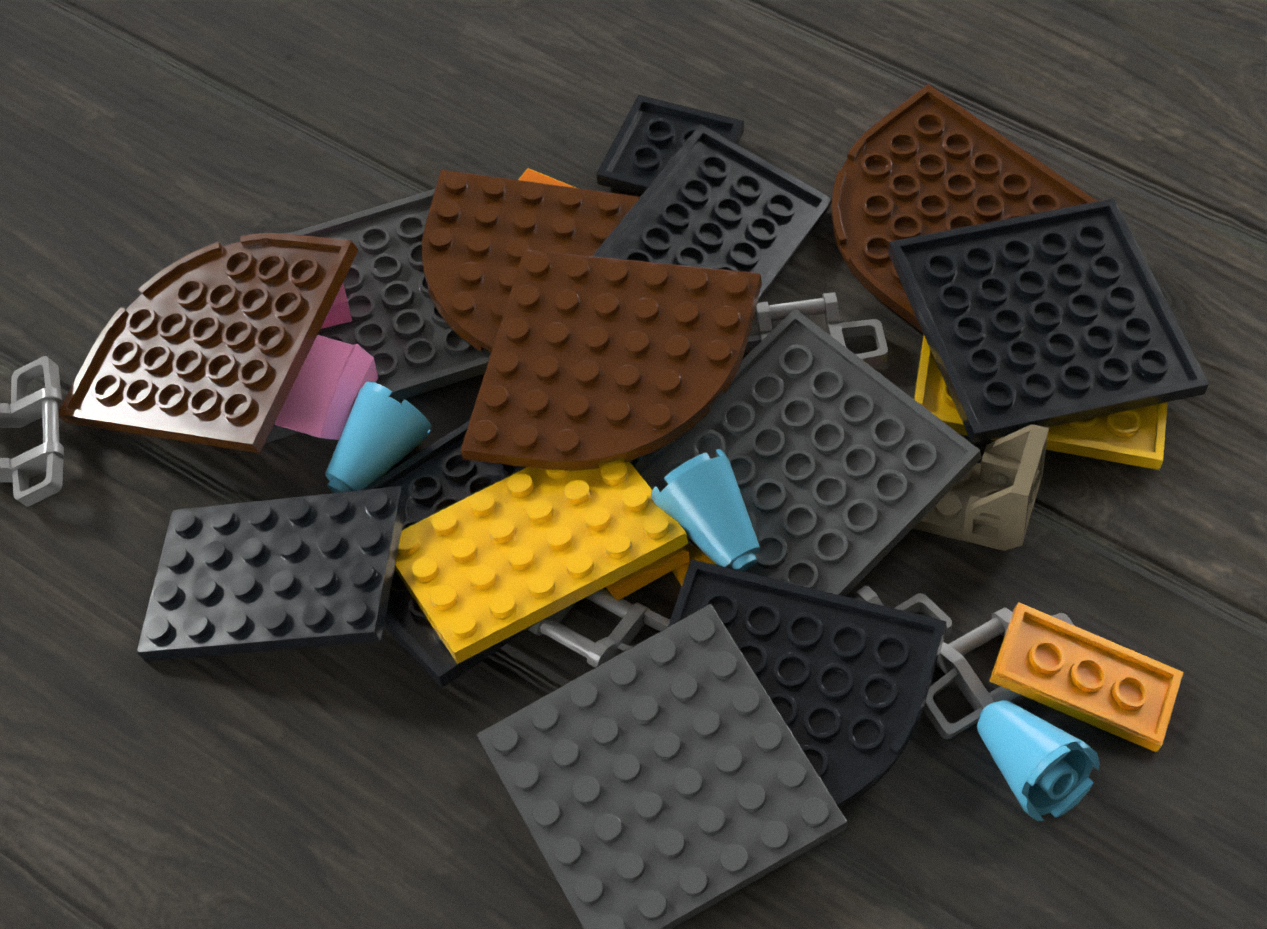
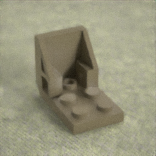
(994, 497)

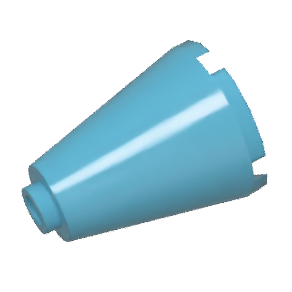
(374, 439)
(711, 510)
(1037, 759)

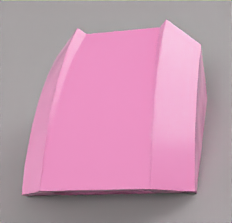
(327, 388)

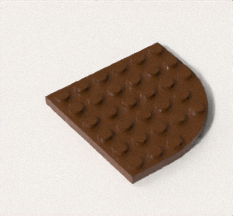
(929, 173)
(484, 226)
(212, 342)
(607, 359)

